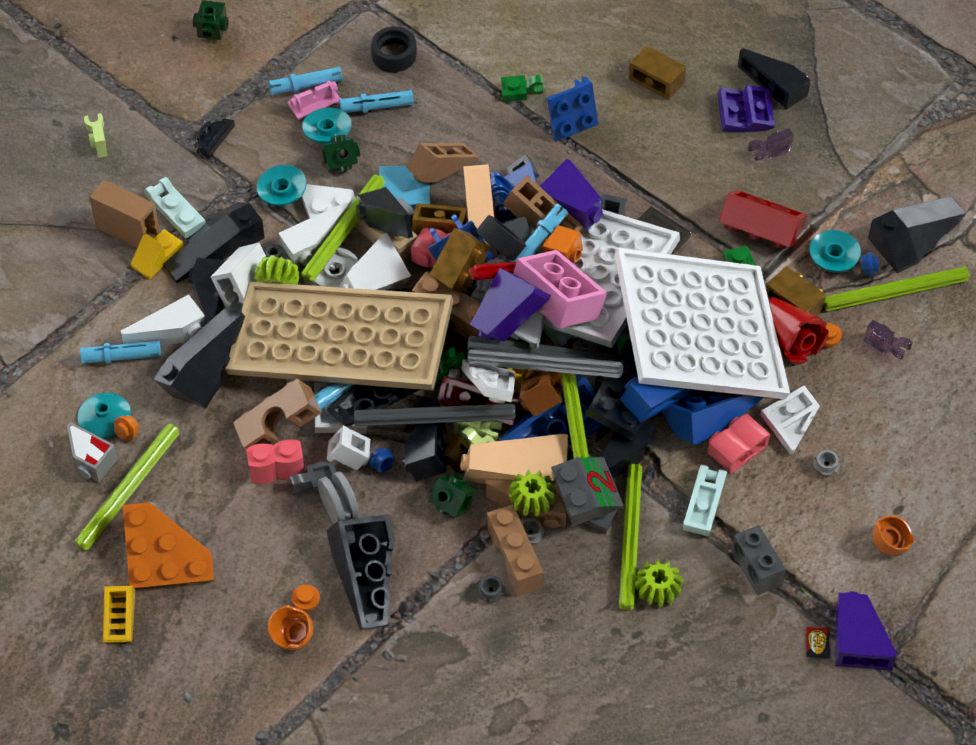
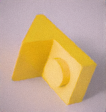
(154, 252)

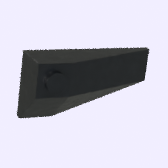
(911, 231)
(217, 239)
(196, 366)
(366, 398)
(363, 560)

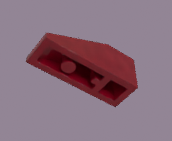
(464, 393)

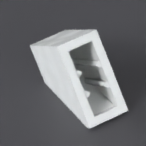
(378, 268)
(235, 275)

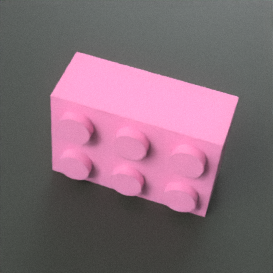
(573, 294)

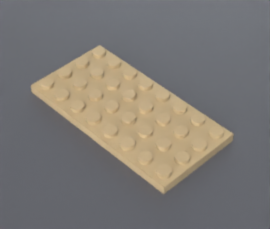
(341, 335)

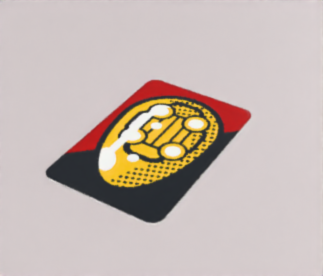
(817, 642)

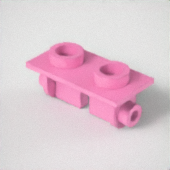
(309, 101)

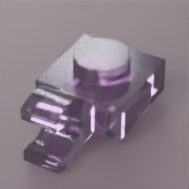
(776, 145)
(883, 339)

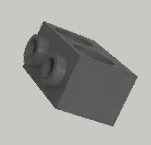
(758, 560)

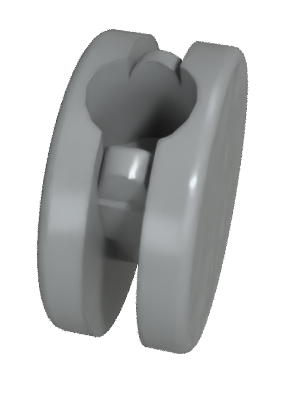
(338, 497)

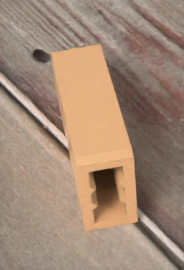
(478, 196)
(512, 457)

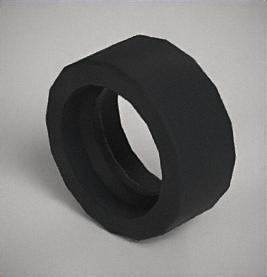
(393, 63)
(501, 238)

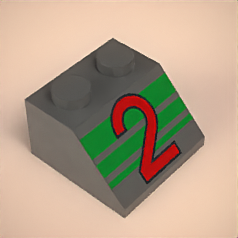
(586, 488)

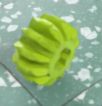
(277, 271)
(532, 493)
(648, 581)

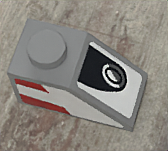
(90, 453)

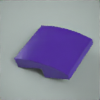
(745, 109)

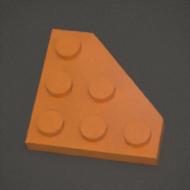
(161, 550)

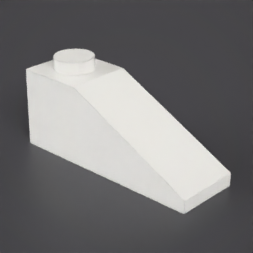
(306, 237)
(169, 325)

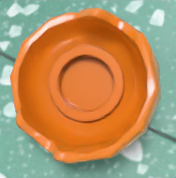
(892, 535)
(290, 628)

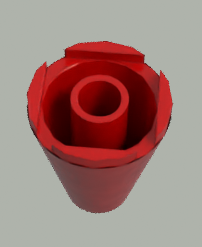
(797, 331)

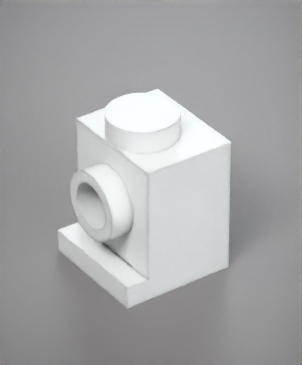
(349, 448)

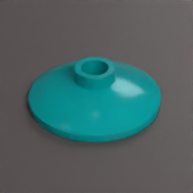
(326, 123)
(281, 185)
(836, 243)
(99, 422)

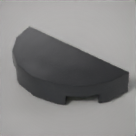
(212, 135)

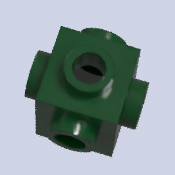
(211, 25)
(332, 149)
(451, 495)

